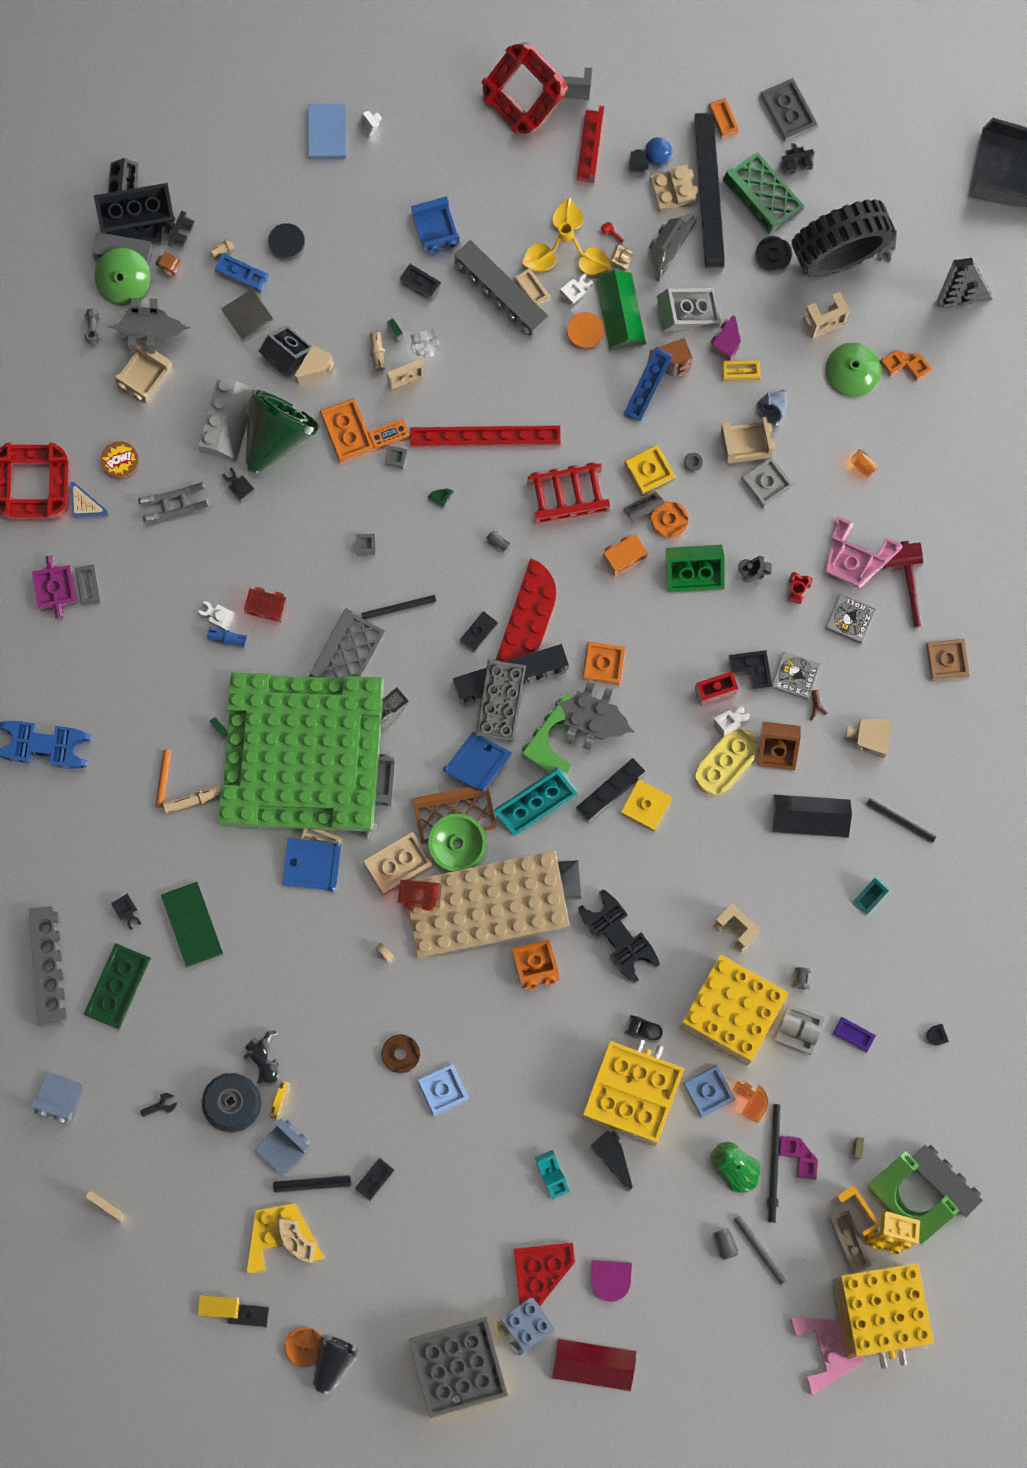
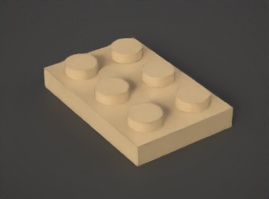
(398, 861)

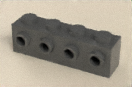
(945, 1181)

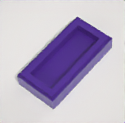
(854, 1034)

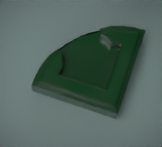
(441, 496)

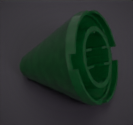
(274, 429)

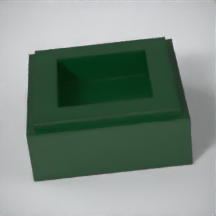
(395, 330)
(218, 727)

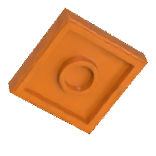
(604, 663)

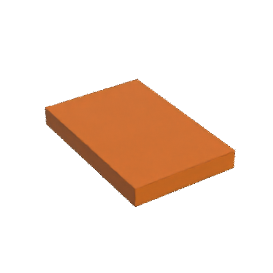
(347, 430)

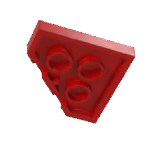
(541, 1269)

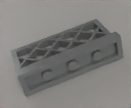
(335, 640)

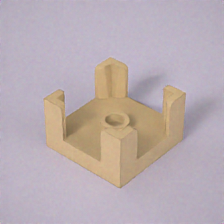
(837, 316)
(741, 923)

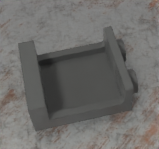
(578, 87)
(385, 780)

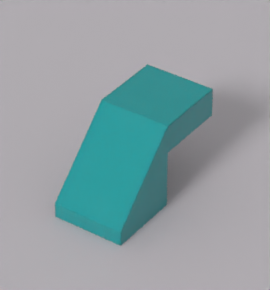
(552, 1174)

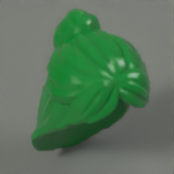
(735, 1167)

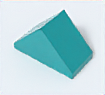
(871, 895)

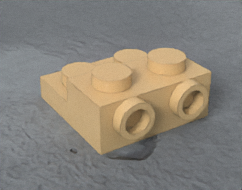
(674, 188)

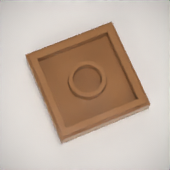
(947, 659)

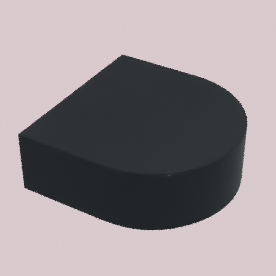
(936, 1035)

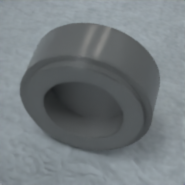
(693, 462)

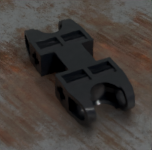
(618, 936)

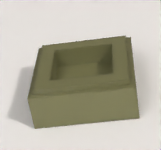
(858, 1148)

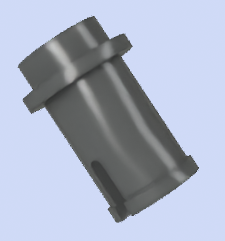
(498, 540)

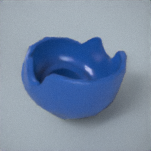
(658, 151)

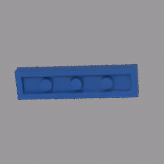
(648, 383)

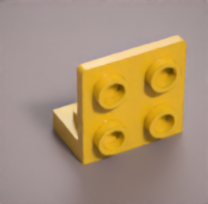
(895, 1234)

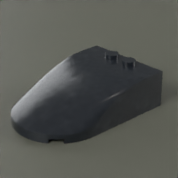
(1001, 164)

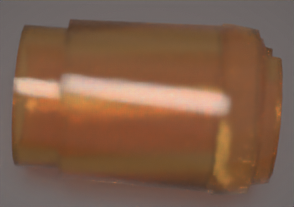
(863, 462)

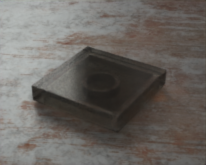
(247, 314)

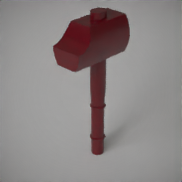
(907, 558)

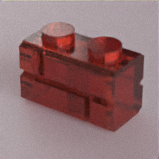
(265, 604)

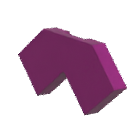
(796, 1148)

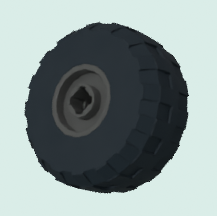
(231, 1102)

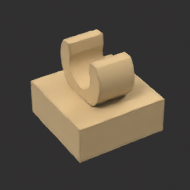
(621, 257)

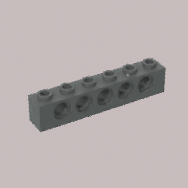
(37, 918)

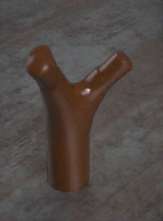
(817, 705)

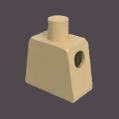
(871, 736)

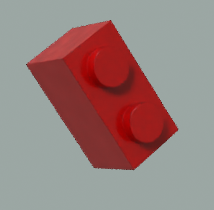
(716, 688)

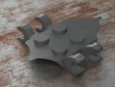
(148, 325)
(593, 716)

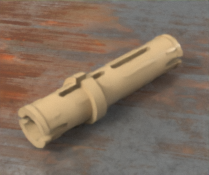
(192, 799)

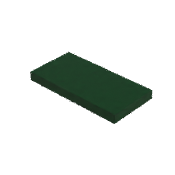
(192, 924)
(117, 986)

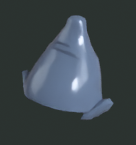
(773, 406)

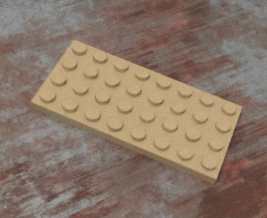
(491, 905)

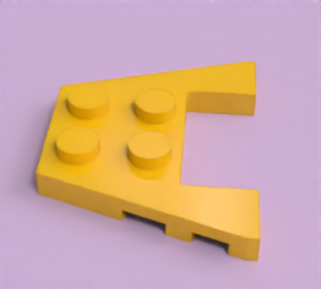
(266, 1234)

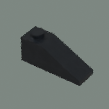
(611, 1154)

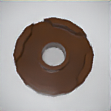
(400, 1065)

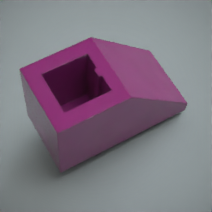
(728, 340)

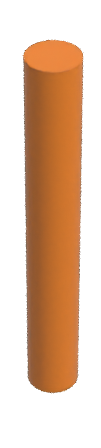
(163, 778)

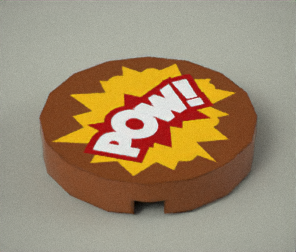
(119, 460)

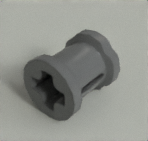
(802, 978)

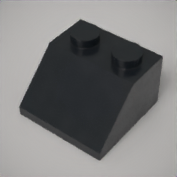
(285, 349)

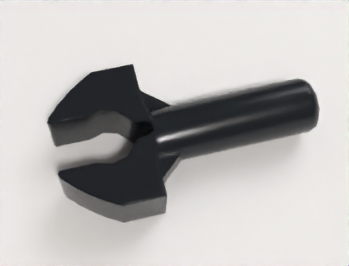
(159, 1106)

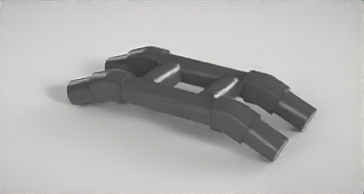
(164, 497)

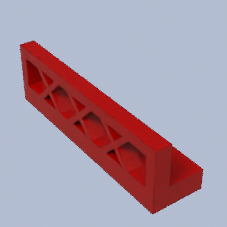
(590, 145)

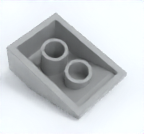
(688, 308)

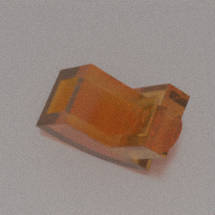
(757, 1101)

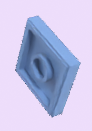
(709, 1091)

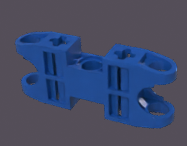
(57, 746)

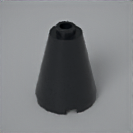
(332, 1362)

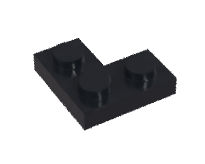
(754, 663)

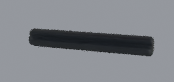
(312, 1183)

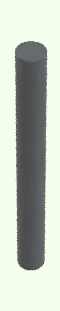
(760, 1249)

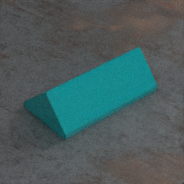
(536, 801)

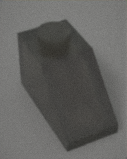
(392, 707)

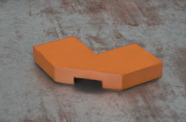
(913, 362)

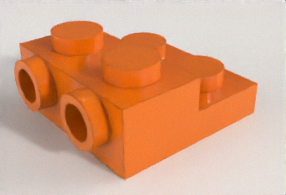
(535, 964)

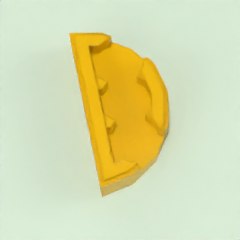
(278, 1099)

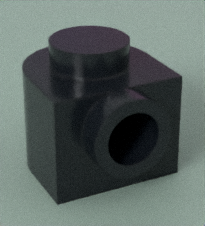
(637, 161)

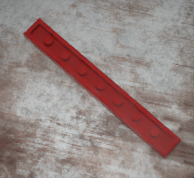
(485, 436)

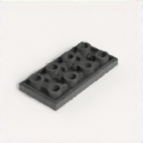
(500, 700)

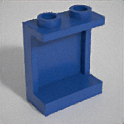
(435, 225)

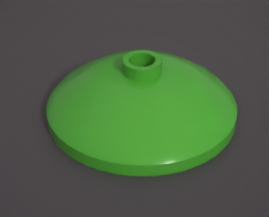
(134, 271)
(851, 380)
(460, 828)

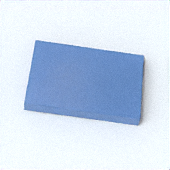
(327, 131)

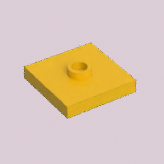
(649, 469)
(646, 805)

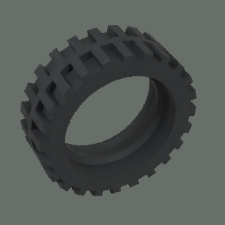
(843, 238)

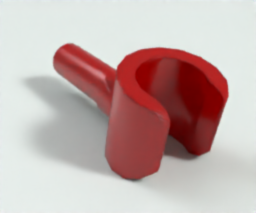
(608, 227)

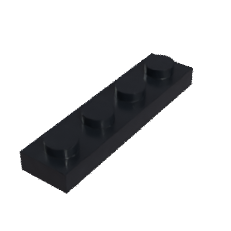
(610, 790)

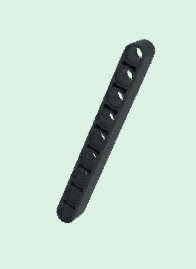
(709, 190)

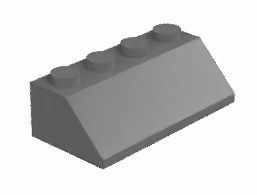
(226, 419)

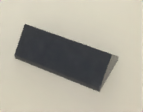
(134, 207)
(811, 816)

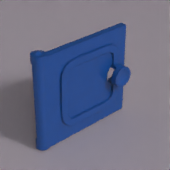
(477, 762)
(311, 864)

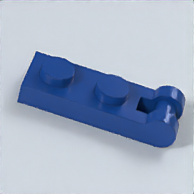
(241, 272)

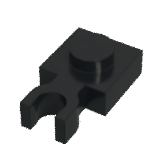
(239, 486)
(124, 908)

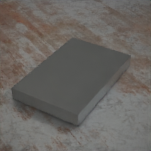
(788, 109)

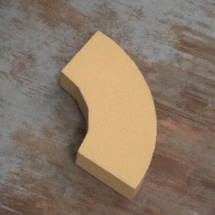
(294, 1241)

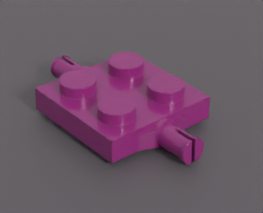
(54, 587)

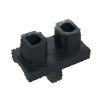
(797, 156)
(176, 237)
(754, 568)

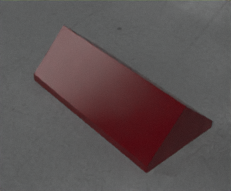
(594, 1364)

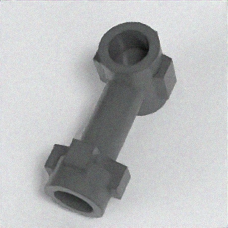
(91, 335)

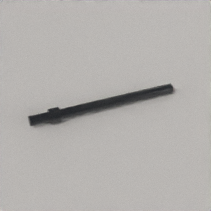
(772, 1201)

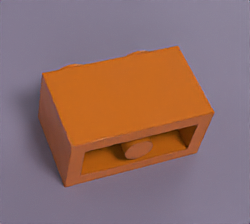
(624, 554)

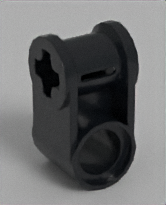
(642, 1029)

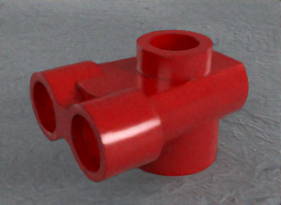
(798, 587)

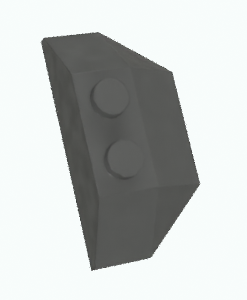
(669, 242)

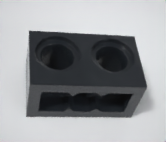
(123, 175)

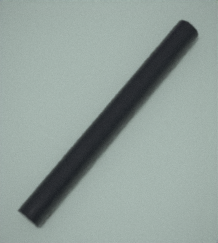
(398, 607)
(902, 820)

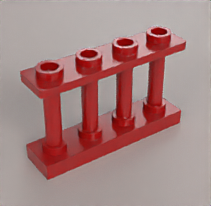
(563, 511)

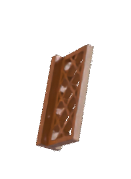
(448, 797)

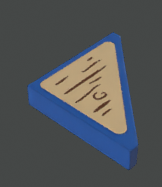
(83, 504)

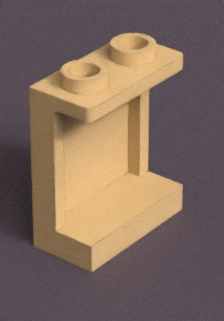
(143, 373)
(747, 441)

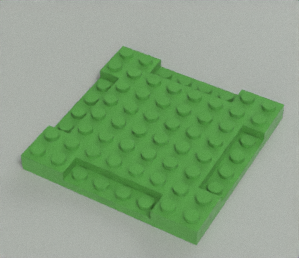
(302, 752)

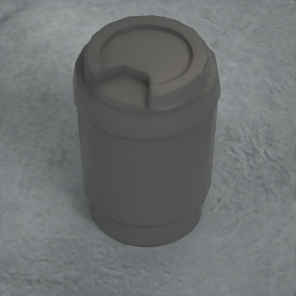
(725, 1244)

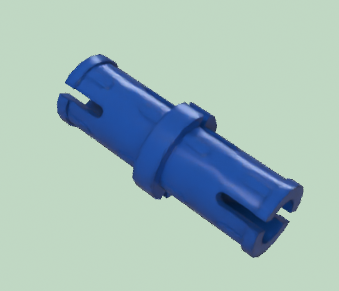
(226, 637)

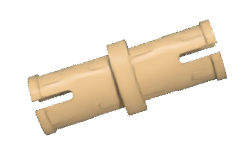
(377, 351)

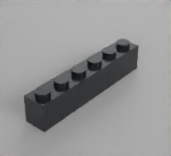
(538, 666)

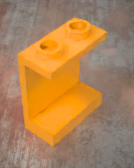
(862, 1207)

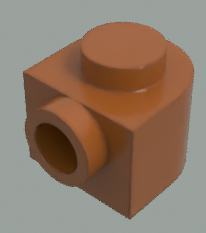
(168, 264)

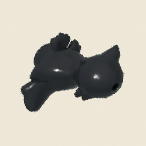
(259, 1052)

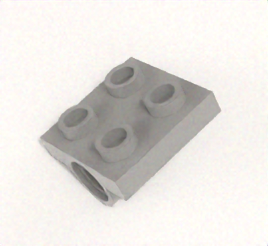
(799, 1029)

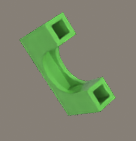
(538, 750)
(887, 1188)

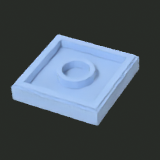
(442, 1089)

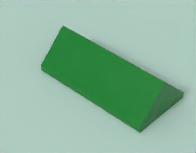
(620, 309)

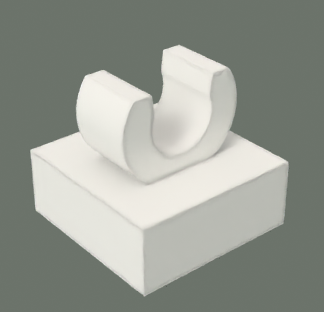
(369, 123)

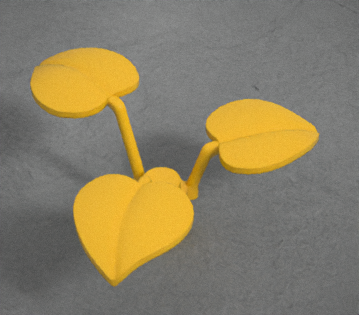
(566, 219)

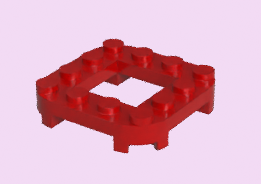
(549, 77)
(58, 481)

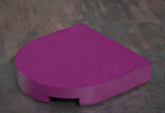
(611, 1279)

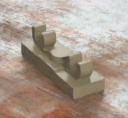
(850, 1241)

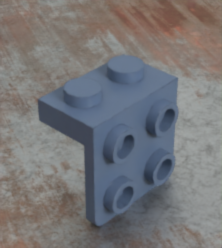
(57, 1097)
(283, 1147)
(525, 1326)

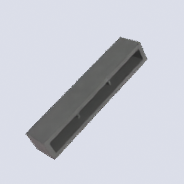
(500, 288)

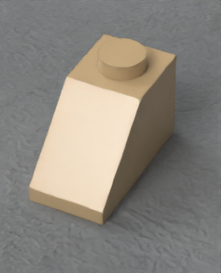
(314, 365)

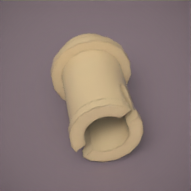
(222, 247)

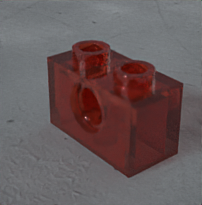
(408, 891)

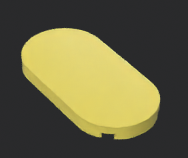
(726, 761)

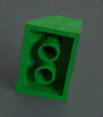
(695, 568)

